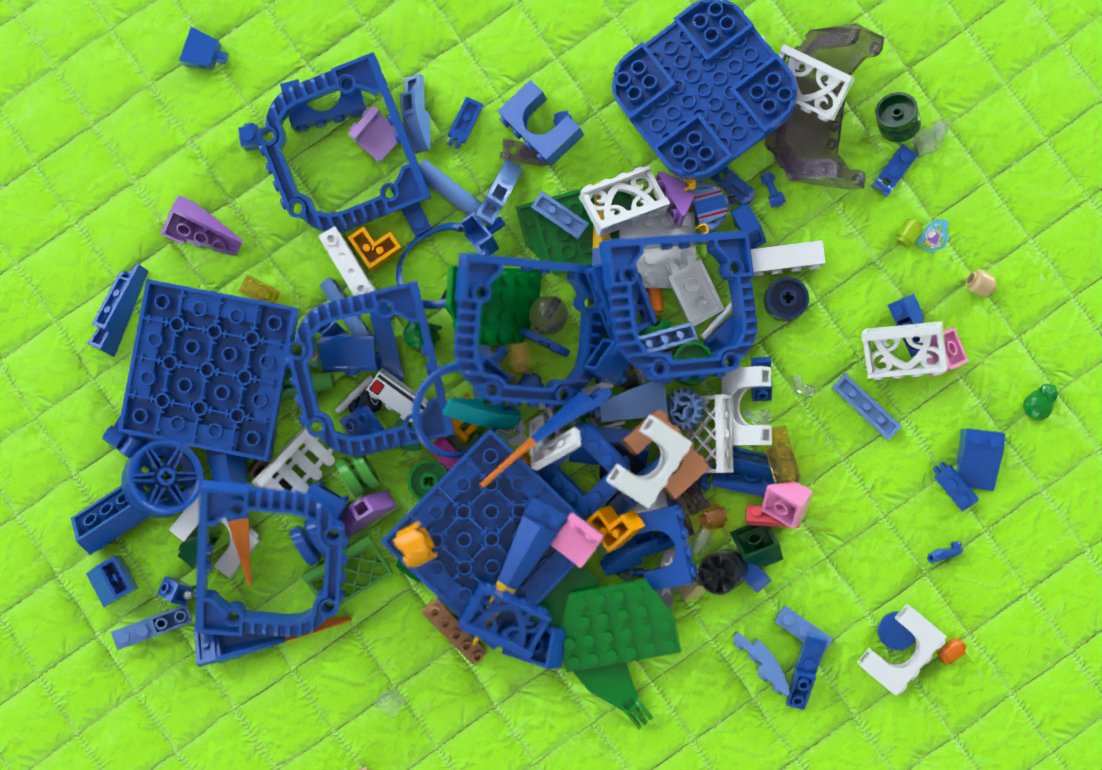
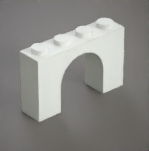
(736, 384)
(647, 487)
(187, 525)
(897, 676)

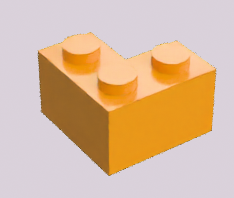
(377, 252)
(615, 528)

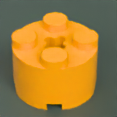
(415, 545)

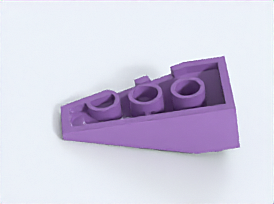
(194, 225)

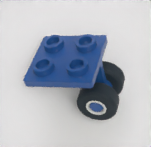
(361, 416)

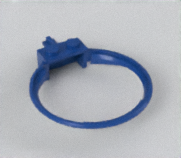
(476, 233)
(490, 366)

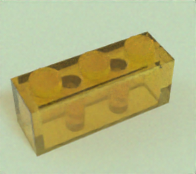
(520, 358)
(782, 457)

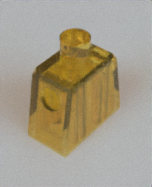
(258, 290)

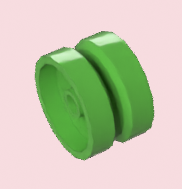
(356, 472)

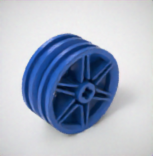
(149, 503)

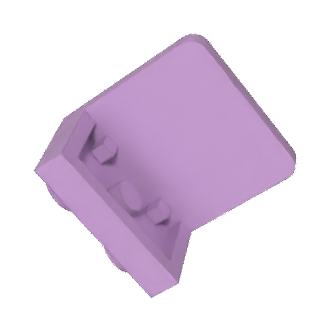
(374, 134)

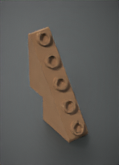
(447, 623)

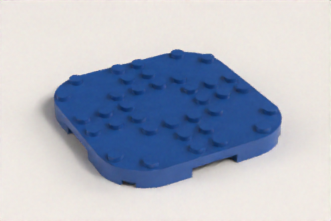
(704, 89)

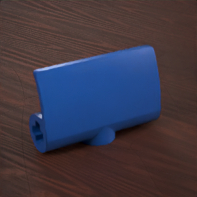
(349, 354)
(125, 443)

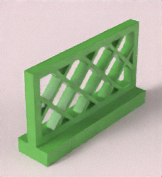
(351, 551)

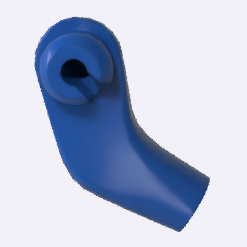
(945, 553)

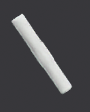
(717, 322)
(353, 395)

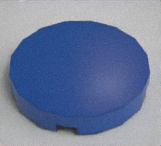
(893, 633)

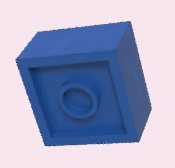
(334, 502)

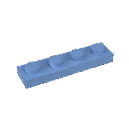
(866, 406)

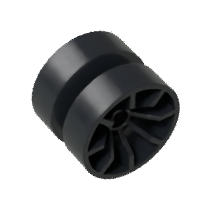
(722, 571)

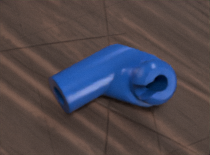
(702, 481)

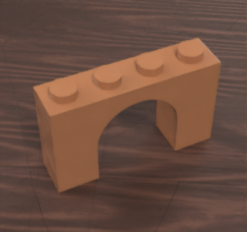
(689, 467)

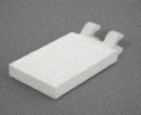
(693, 288)

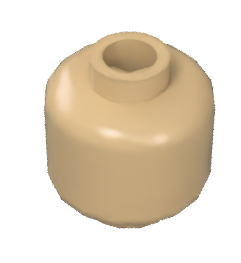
(981, 283)

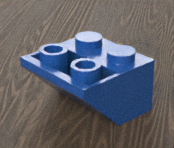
(112, 580)

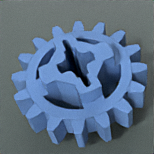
(685, 409)

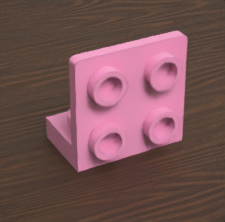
(577, 540)

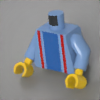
(709, 205)

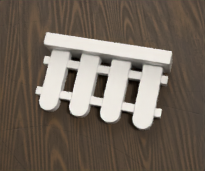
(297, 457)

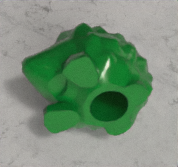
(413, 335)

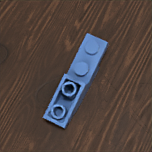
(413, 113)
(498, 192)
(151, 627)
(768, 666)

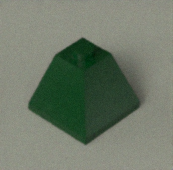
(757, 545)
(189, 549)

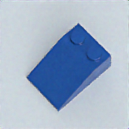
(980, 457)
(549, 649)

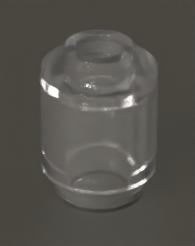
(701, 540)

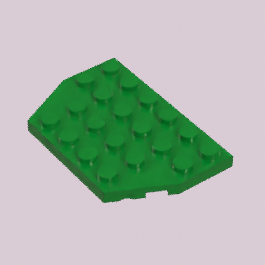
(553, 243)
(506, 309)
(617, 626)

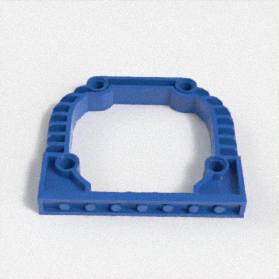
(365, 76)
(729, 250)
(479, 272)
(405, 302)
(213, 612)

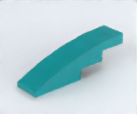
(481, 414)

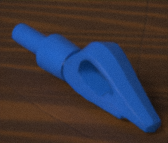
(631, 572)

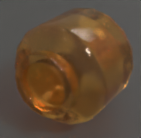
(713, 517)

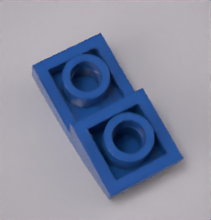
(756, 577)

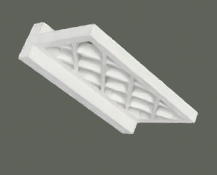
(723, 429)

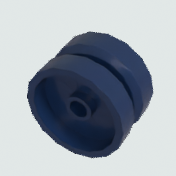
(797, 299)

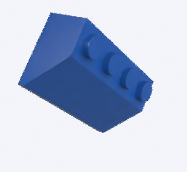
(105, 521)

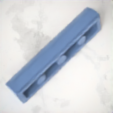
(449, 189)
(334, 292)
(669, 338)

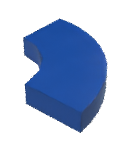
(545, 342)

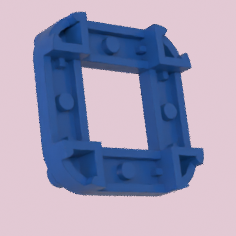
(564, 486)

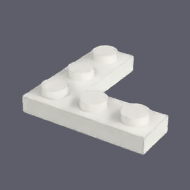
(549, 451)

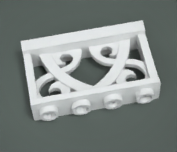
(834, 75)
(621, 183)
(922, 330)

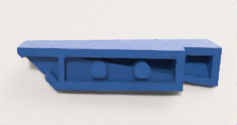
(117, 310)

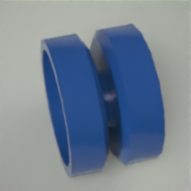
(307, 542)

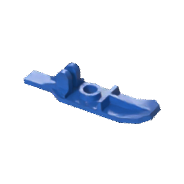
(734, 185)

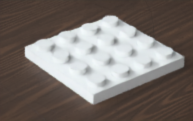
(651, 263)

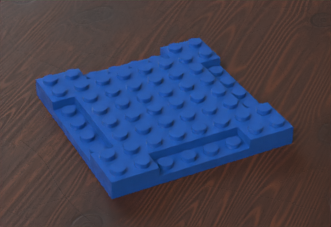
(208, 370)
(477, 527)

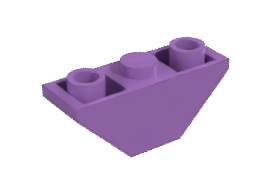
(679, 198)
(366, 511)

